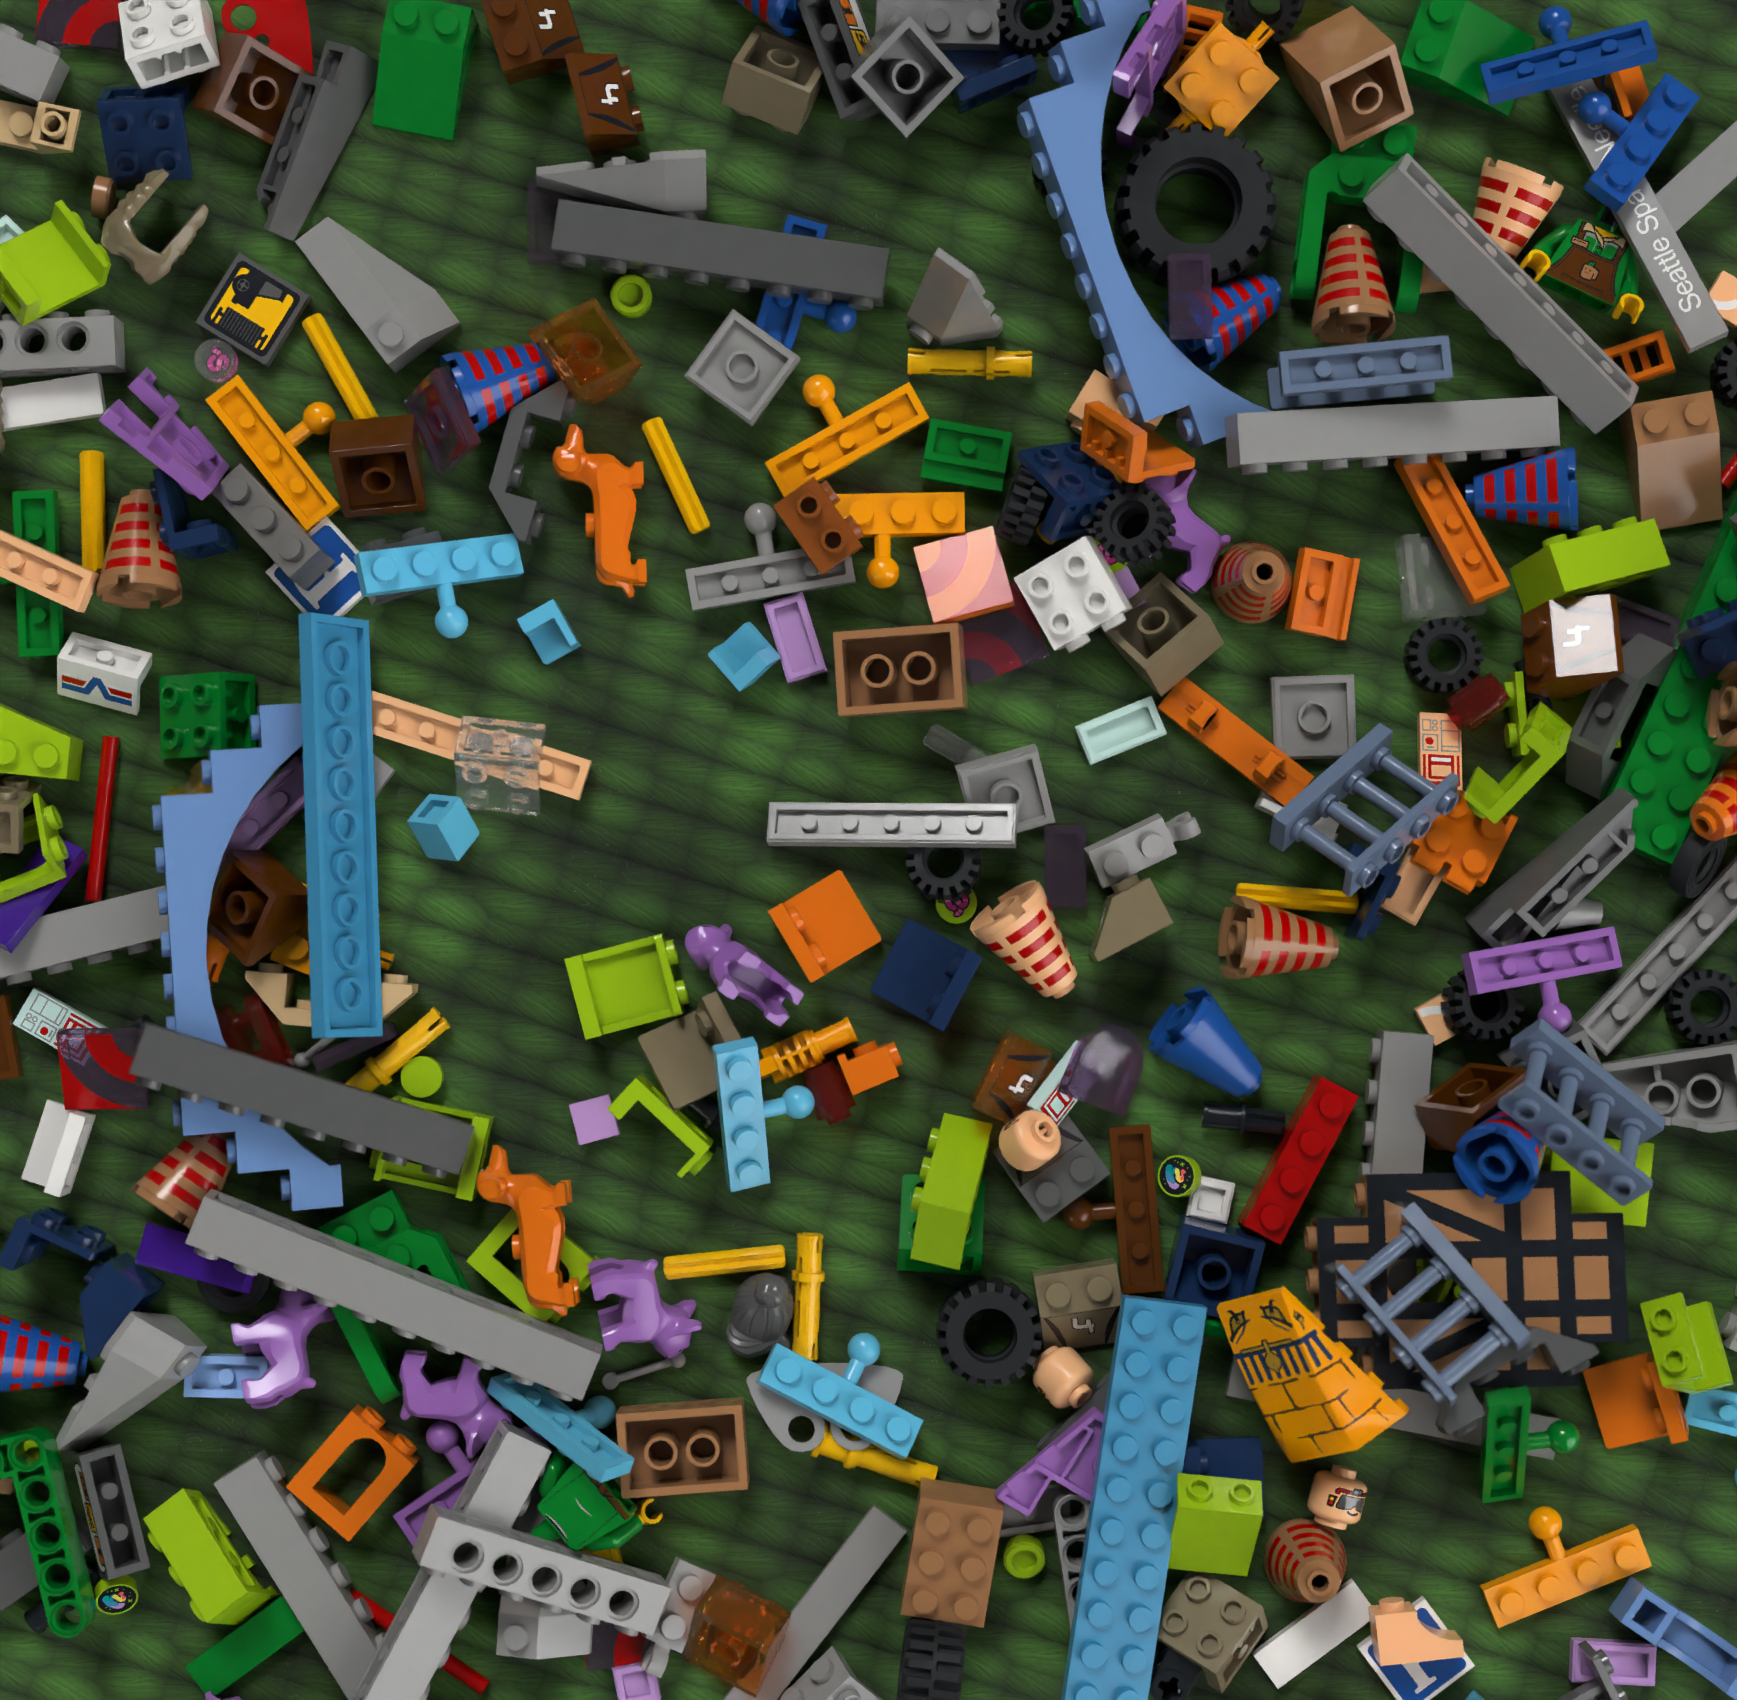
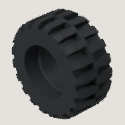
(1202, 154)

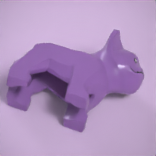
(1192, 534)
(740, 971)
(640, 1311)
(283, 1341)
(454, 1399)

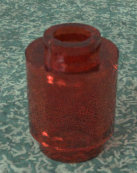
(1477, 702)
(830, 1092)

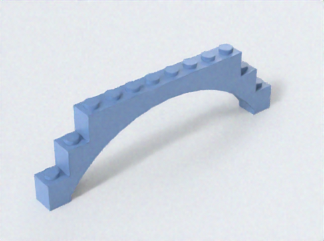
(1066, 149)
(193, 842)

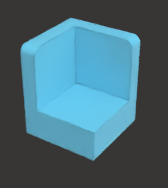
(549, 632)
(744, 656)
(443, 827)

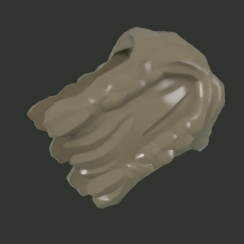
(121, 240)

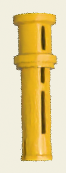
(874, 1459)

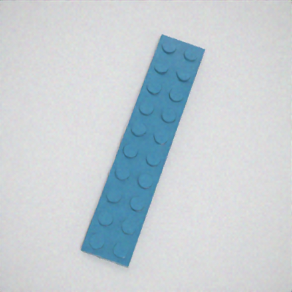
(340, 826)
(1134, 1499)

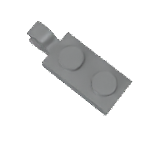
(1138, 847)
(688, 1587)

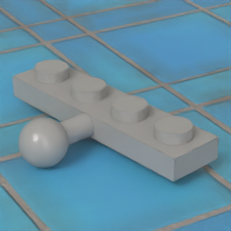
(764, 575)

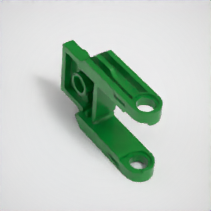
(1346, 180)
(387, 1230)

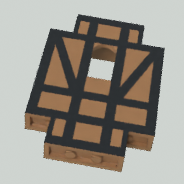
(1535, 1254)

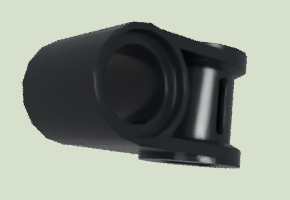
(1172, 1664)

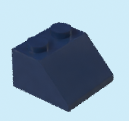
(1212, 1263)
(111, 1294)

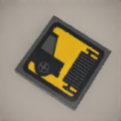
(253, 309)

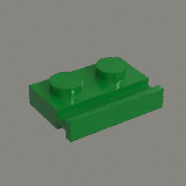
(966, 455)

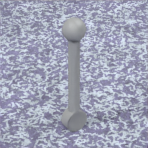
(302, 1059)
(612, 1379)

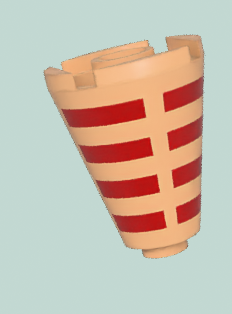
(1512, 203)
(1028, 939)

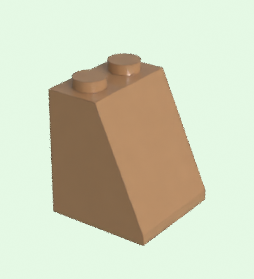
(1348, 77)

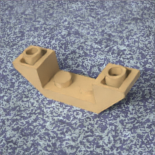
(39, 129)
(277, 992)

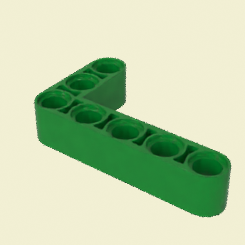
(58, 1511)

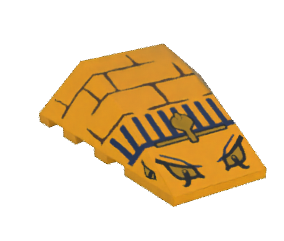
(1302, 1380)

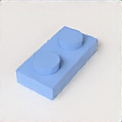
(222, 1374)

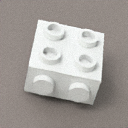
(167, 39)
(1074, 594)

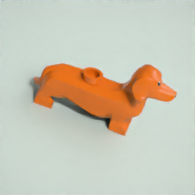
(612, 508)
(540, 1229)

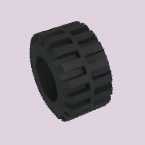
(994, 1367)
(931, 1660)

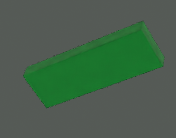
(245, 1647)

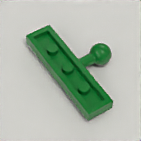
(38, 617)
(1508, 1439)

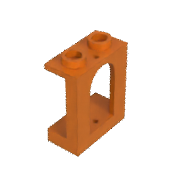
(324, 1502)

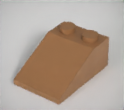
(1674, 459)

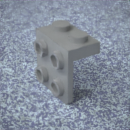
(829, 1680)

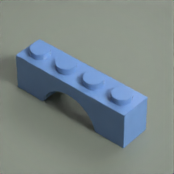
(1677, 1634)

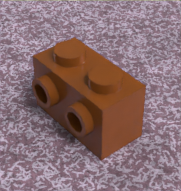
(819, 525)

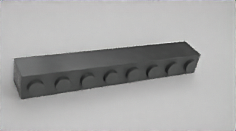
(720, 254)
(299, 1098)

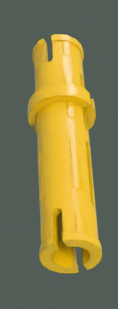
(970, 362)
(382, 1067)
(808, 1281)

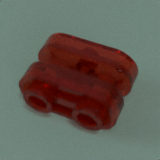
(265, 1025)

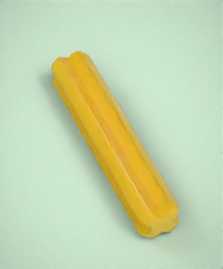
(338, 367)
(675, 475)
(92, 509)
(1300, 898)
(724, 1262)

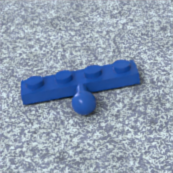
(1567, 59)
(1638, 140)
(783, 316)

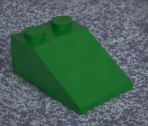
(1449, 44)
(423, 67)

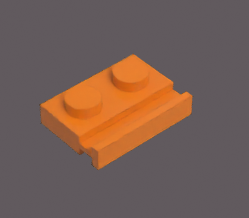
(1322, 594)

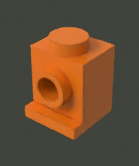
(870, 1065)

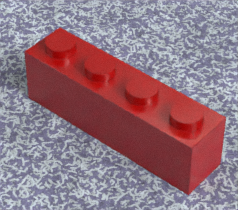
(1297, 1159)

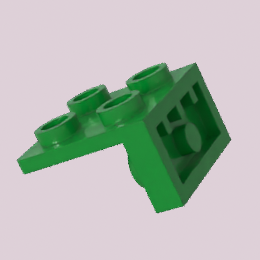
(205, 713)
(973, 1243)

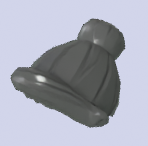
(760, 1314)

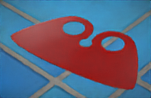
(282, 22)

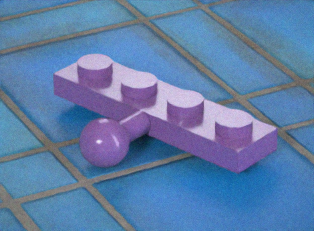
(1543, 963)
(443, 1439)

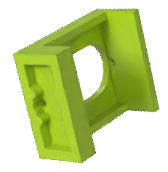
(1548, 738)
(42, 827)
(678, 1122)
(463, 1184)
(509, 1284)

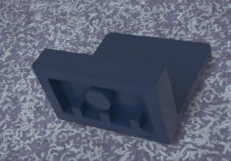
(990, 74)
(145, 131)
(1075, 484)
(183, 537)
(1710, 640)
(1367, 916)
(925, 974)
(37, 1229)
(1226, 1458)

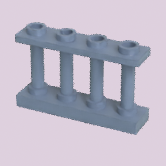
(1359, 372)
(1348, 776)
(1598, 1093)
(1473, 1298)

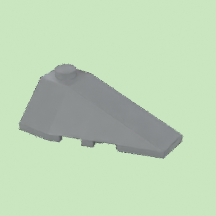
(664, 185)
(384, 299)
(951, 305)
(1686, 1085)
(140, 1364)
(530, 1630)

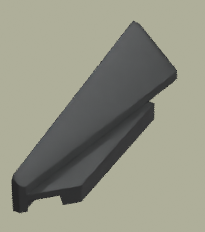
(313, 135)
(1558, 875)

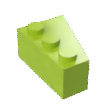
(1590, 562)
(37, 748)
(949, 1189)
(205, 1560)

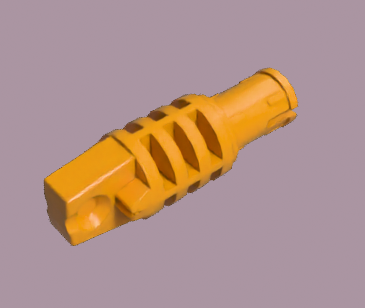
(804, 1050)

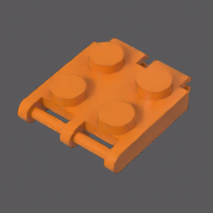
(1462, 846)

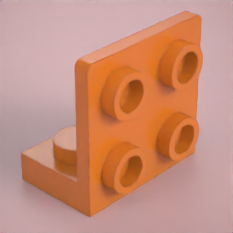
(1127, 448)
(825, 925)
(1633, 1403)

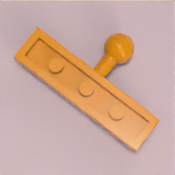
(846, 437)
(275, 451)
(901, 515)
(1563, 1572)

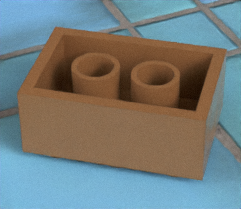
(900, 670)
(684, 1447)
(952, 1552)

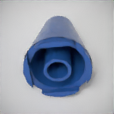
(1206, 1044)

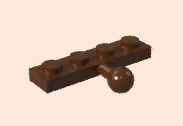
(1132, 1209)

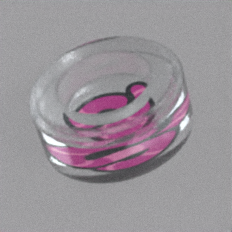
(216, 360)

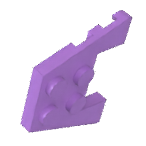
(1147, 62)
(169, 444)
(1066, 1460)

